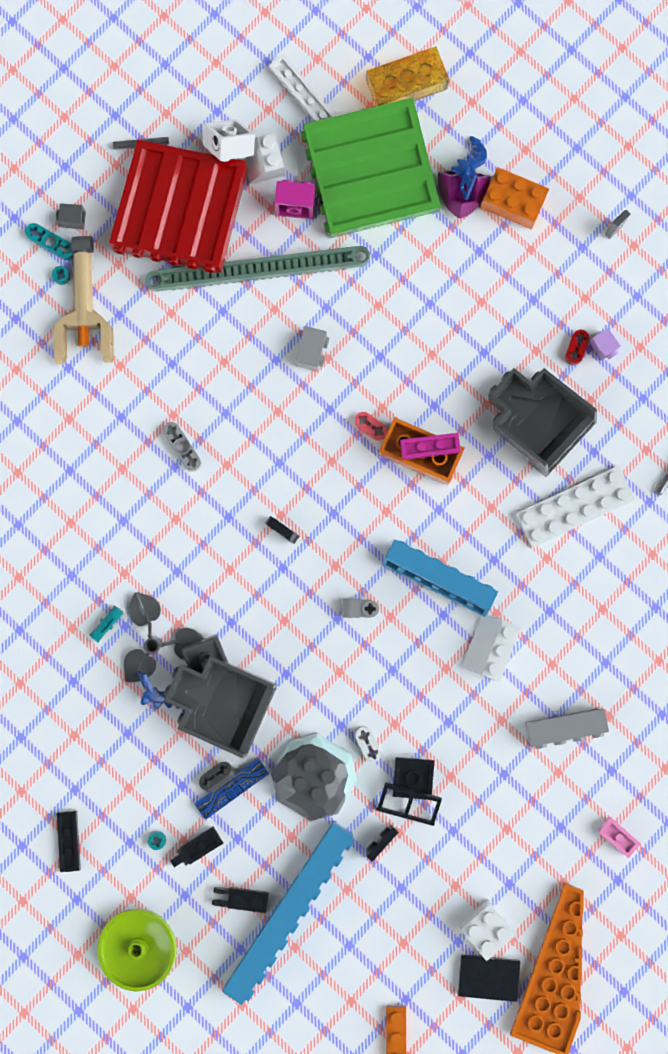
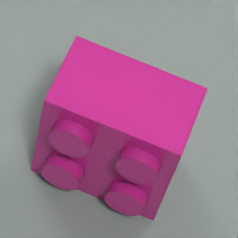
(295, 199)

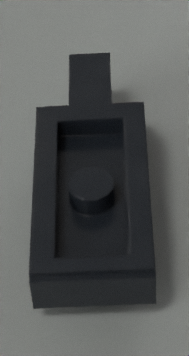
(197, 847)

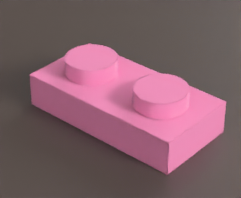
(618, 837)

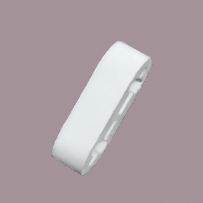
(372, 741)

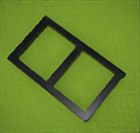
(412, 793)

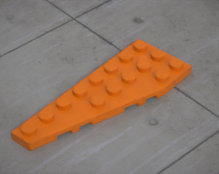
(553, 993)

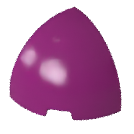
(452, 196)

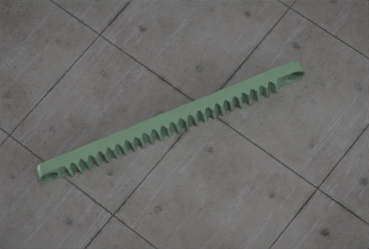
(260, 268)

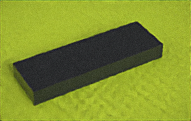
(68, 841)

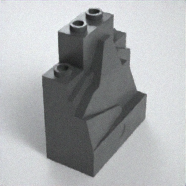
(540, 417)
(220, 703)

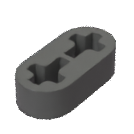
(217, 777)

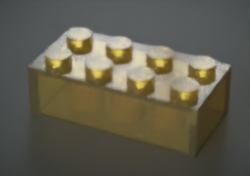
(408, 77)

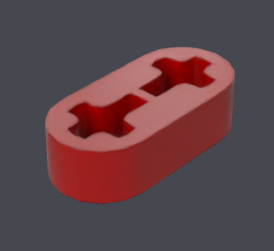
(573, 345)

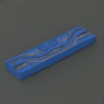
(232, 789)

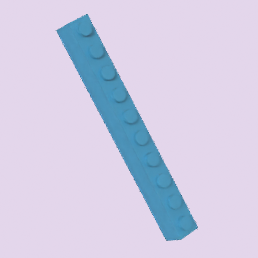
(287, 913)

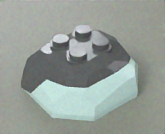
(314, 777)

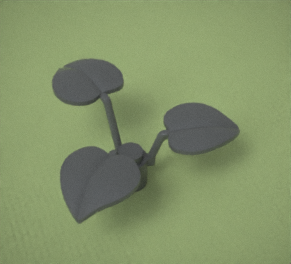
(142, 611)

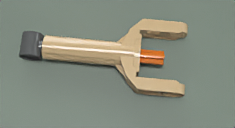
(83, 315)

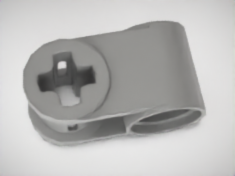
(356, 608)

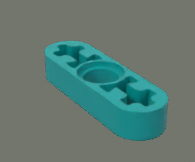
(36, 239)

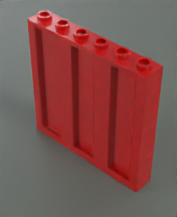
(178, 206)

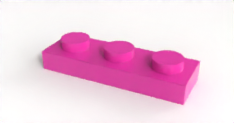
(430, 446)

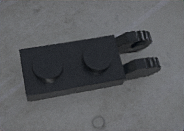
(242, 899)

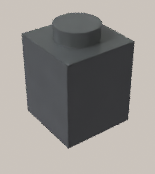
(71, 216)

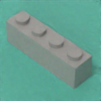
(567, 727)

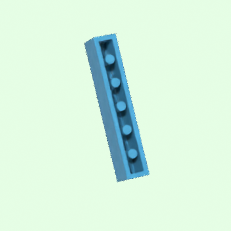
(440, 578)

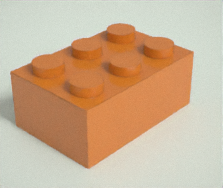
(514, 198)

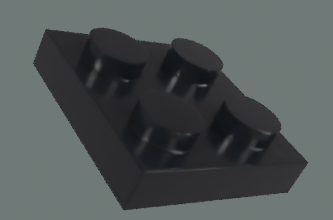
(413, 774)

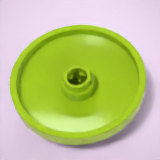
(125, 962)

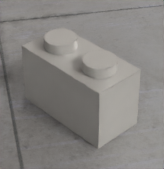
(311, 348)

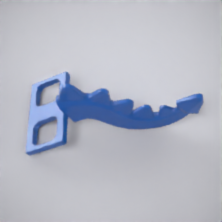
(468, 166)
(152, 694)

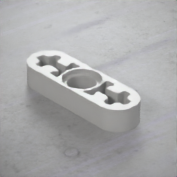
(170, 438)

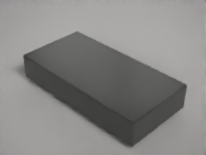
(617, 224)

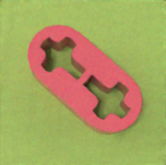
(373, 423)

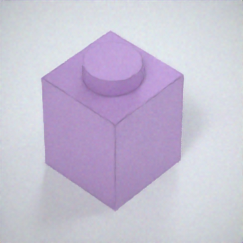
(605, 344)

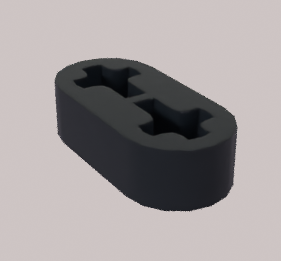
(282, 530)

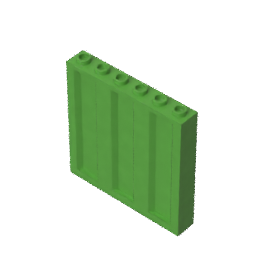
(370, 168)

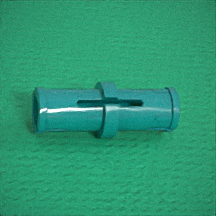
(106, 623)

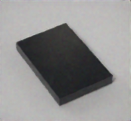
(489, 979)

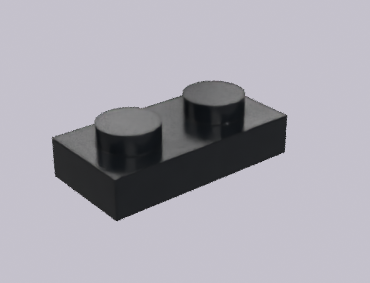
(376, 848)

